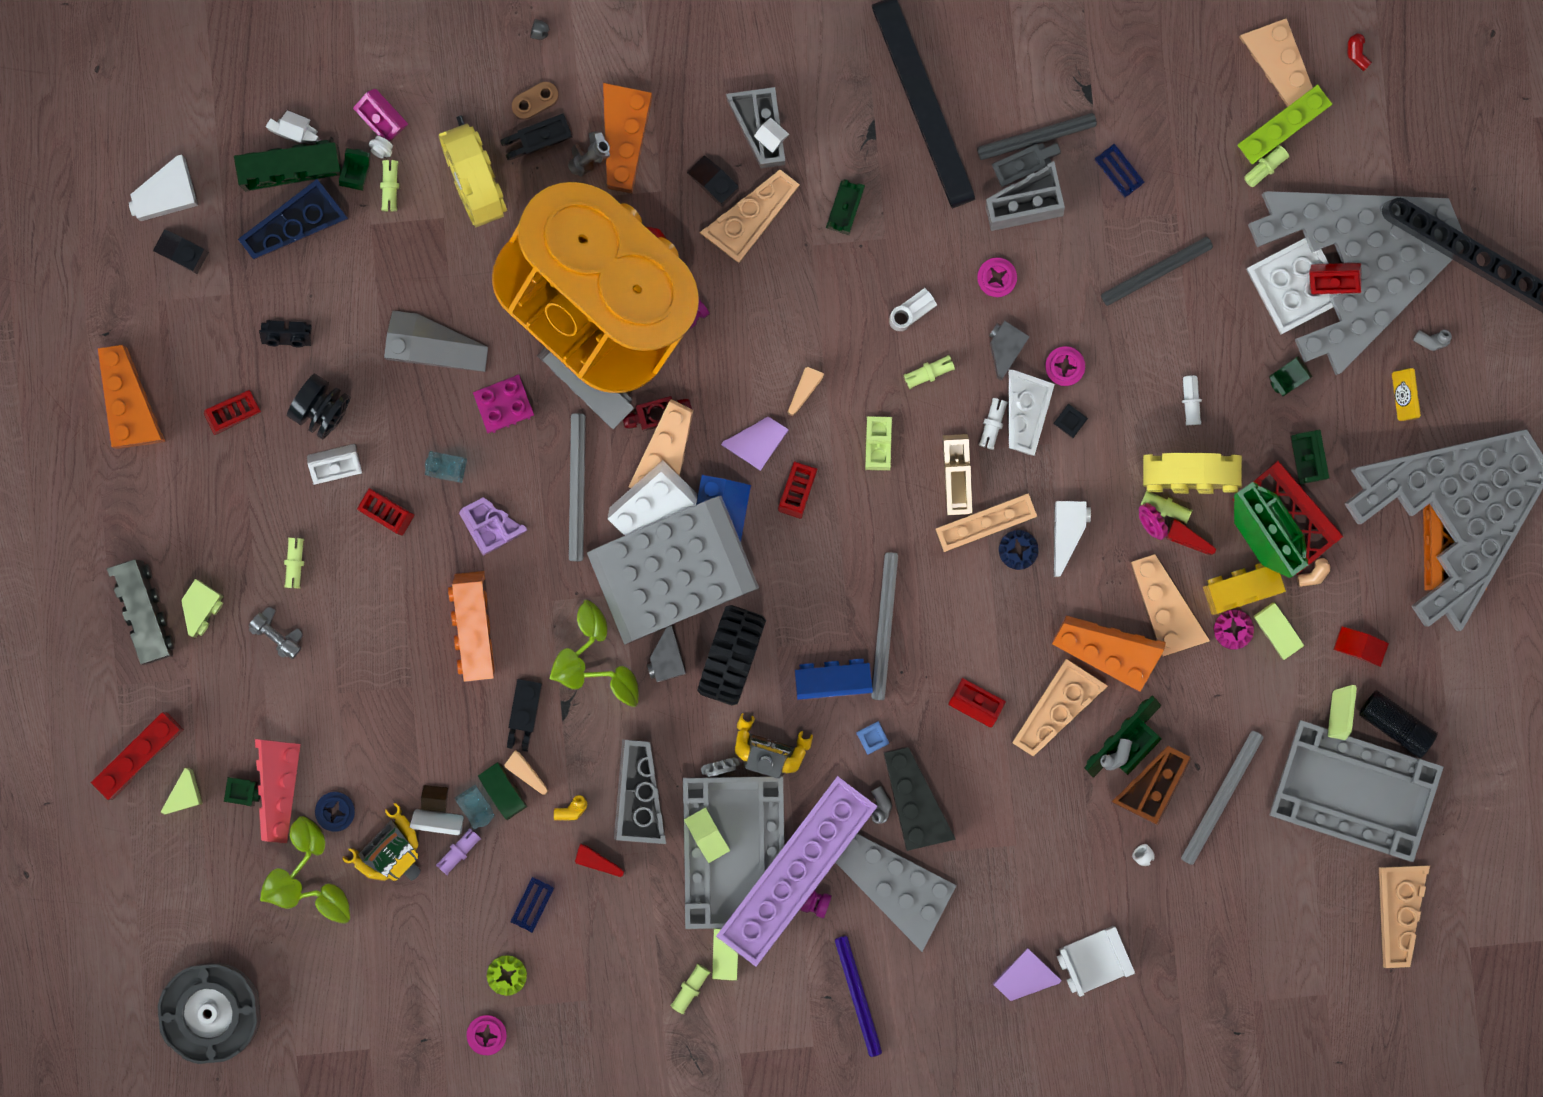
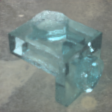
(445, 467)
(475, 807)

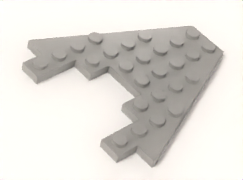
(1391, 260)
(1480, 496)

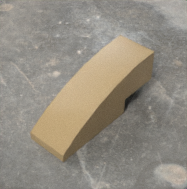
(957, 474)

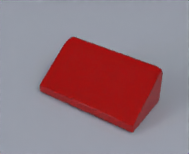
(1335, 278)
(977, 703)

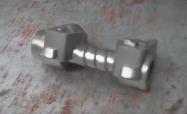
(597, 151)
(287, 645)

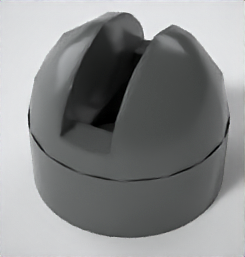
(539, 30)

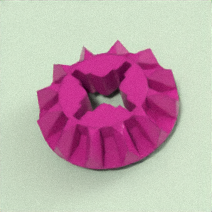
(998, 265)
(1074, 359)
(1152, 521)
(1227, 639)
(477, 1042)

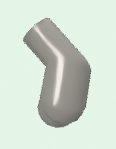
(1434, 341)

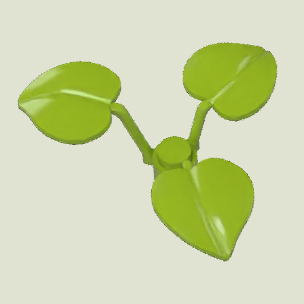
(570, 669)
(285, 891)

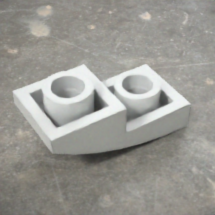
(309, 138)

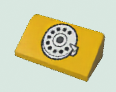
(1406, 394)

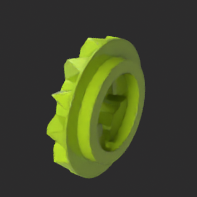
(518, 978)

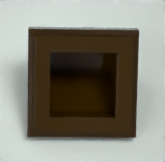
(434, 798)

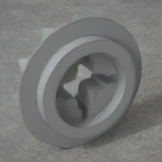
(720, 767)

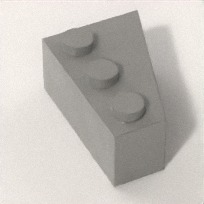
(751, 111)
(1027, 201)

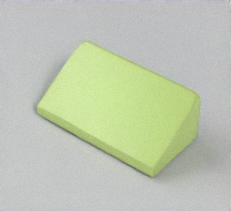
(1342, 712)
(724, 960)

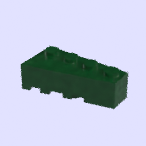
(288, 165)

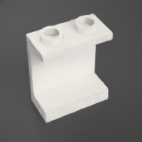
(1095, 961)

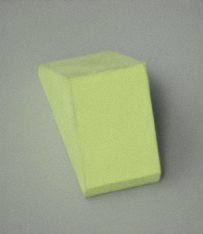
(184, 794)
(707, 835)

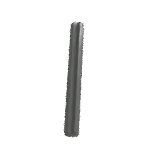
(1036, 136)
(1156, 271)

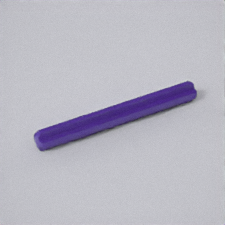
(858, 996)

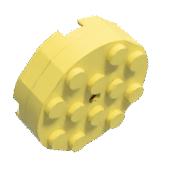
(473, 174)
(1192, 471)

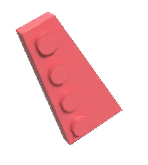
(277, 776)

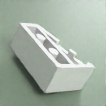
(651, 500)

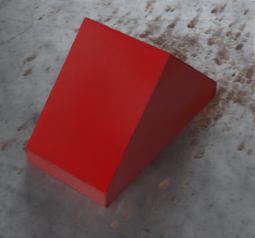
(1361, 646)

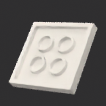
(1286, 287)

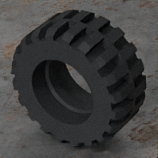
(731, 655)

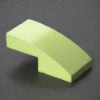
(878, 443)
(1278, 630)

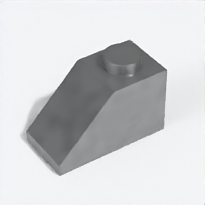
(1006, 346)
(666, 658)

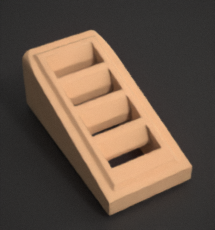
(807, 384)
(522, 769)

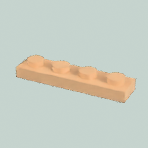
(986, 522)

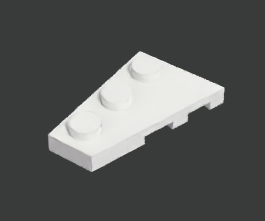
(1027, 410)

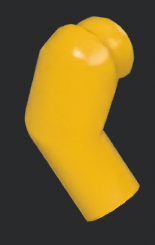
(573, 811)

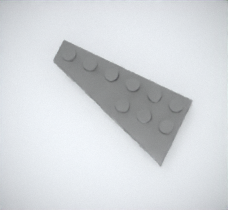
(898, 887)

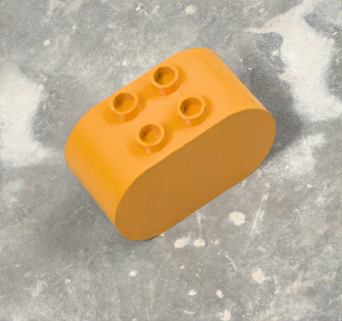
(595, 286)

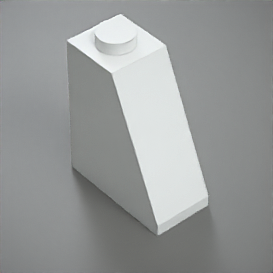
(164, 192)

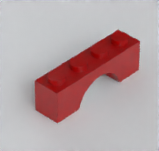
(136, 755)

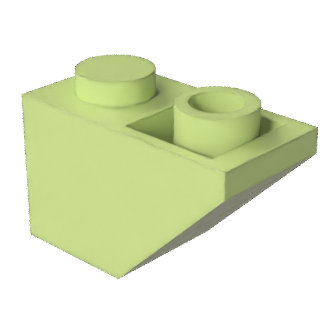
(198, 606)

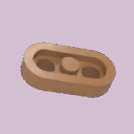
(536, 102)

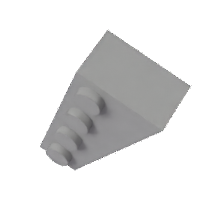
(608, 406)
(638, 798)

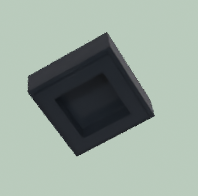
(1070, 421)

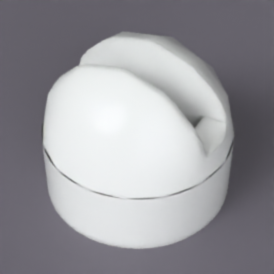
(1143, 855)

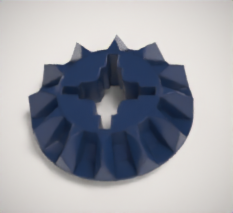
(1012, 559)
(329, 801)

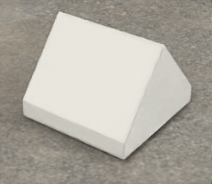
(293, 126)
(771, 135)

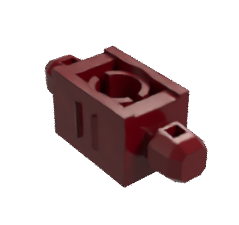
(631, 420)

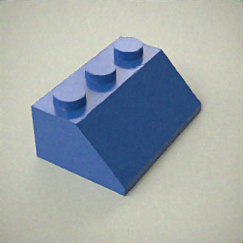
(734, 496)
(833, 679)

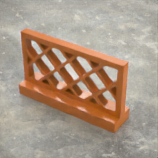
(1433, 546)

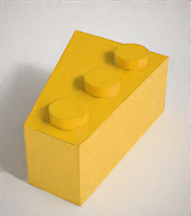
(1242, 588)

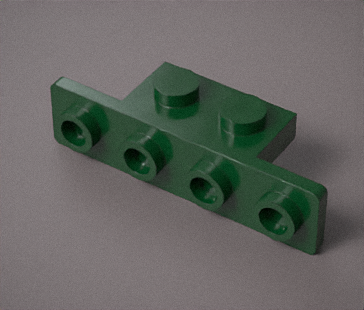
(1132, 729)

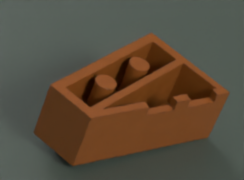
(1155, 786)

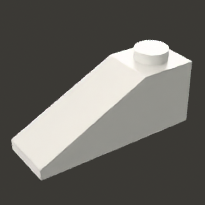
(1068, 529)

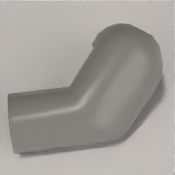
(1117, 759)
(883, 805)

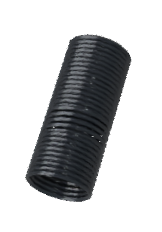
(1394, 721)

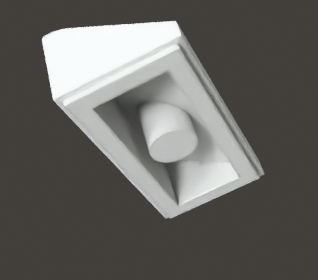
(334, 464)
(437, 822)

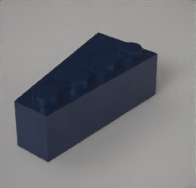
(296, 219)

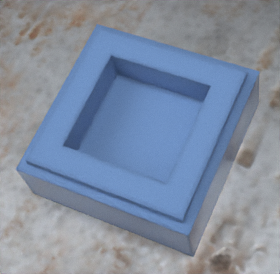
(872, 737)

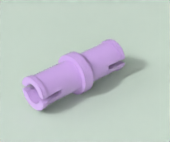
(458, 851)

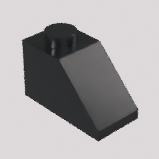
(713, 181)
(181, 251)

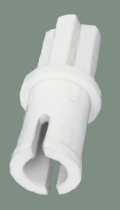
(1191, 400)

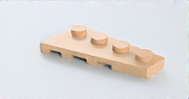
(1280, 59)
(746, 221)
(667, 441)
(1166, 608)
(1062, 701)
(1400, 911)

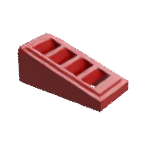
(226, 424)
(792, 510)
(403, 522)
(1184, 536)
(590, 858)

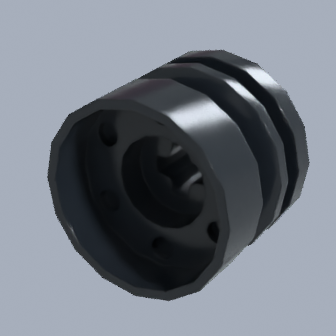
(315, 404)

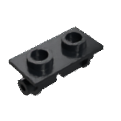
(274, 334)

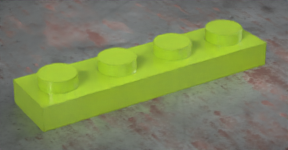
(1285, 124)

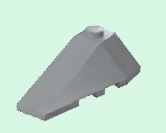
(425, 342)

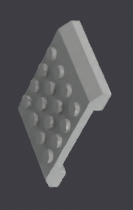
(672, 569)
(1356, 791)
(751, 823)

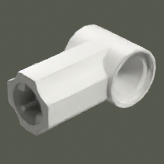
(913, 309)

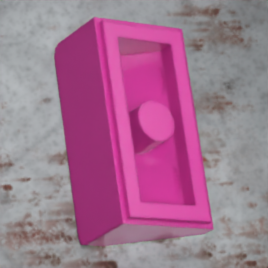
(380, 115)

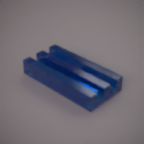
(1132, 187)
(522, 924)

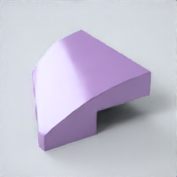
(757, 442)
(489, 525)
(1025, 977)

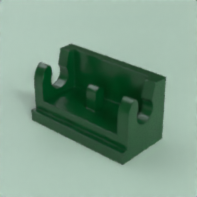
(845, 207)
(1309, 457)

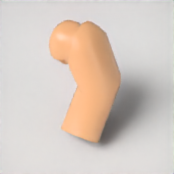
(1318, 574)

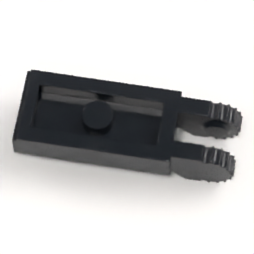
(538, 136)
(524, 711)

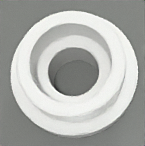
(380, 147)

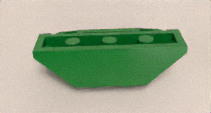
(1270, 530)

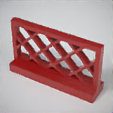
(1306, 505)

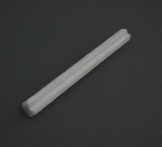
(577, 487)
(884, 626)
(1222, 797)

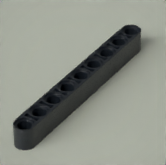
(923, 102)
(1471, 250)

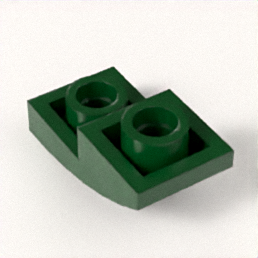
(502, 791)

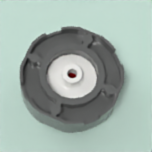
(185, 1017)

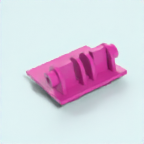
(503, 404)

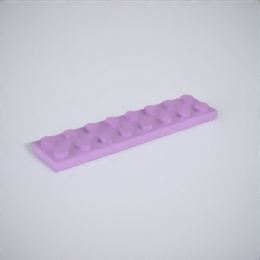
(796, 871)

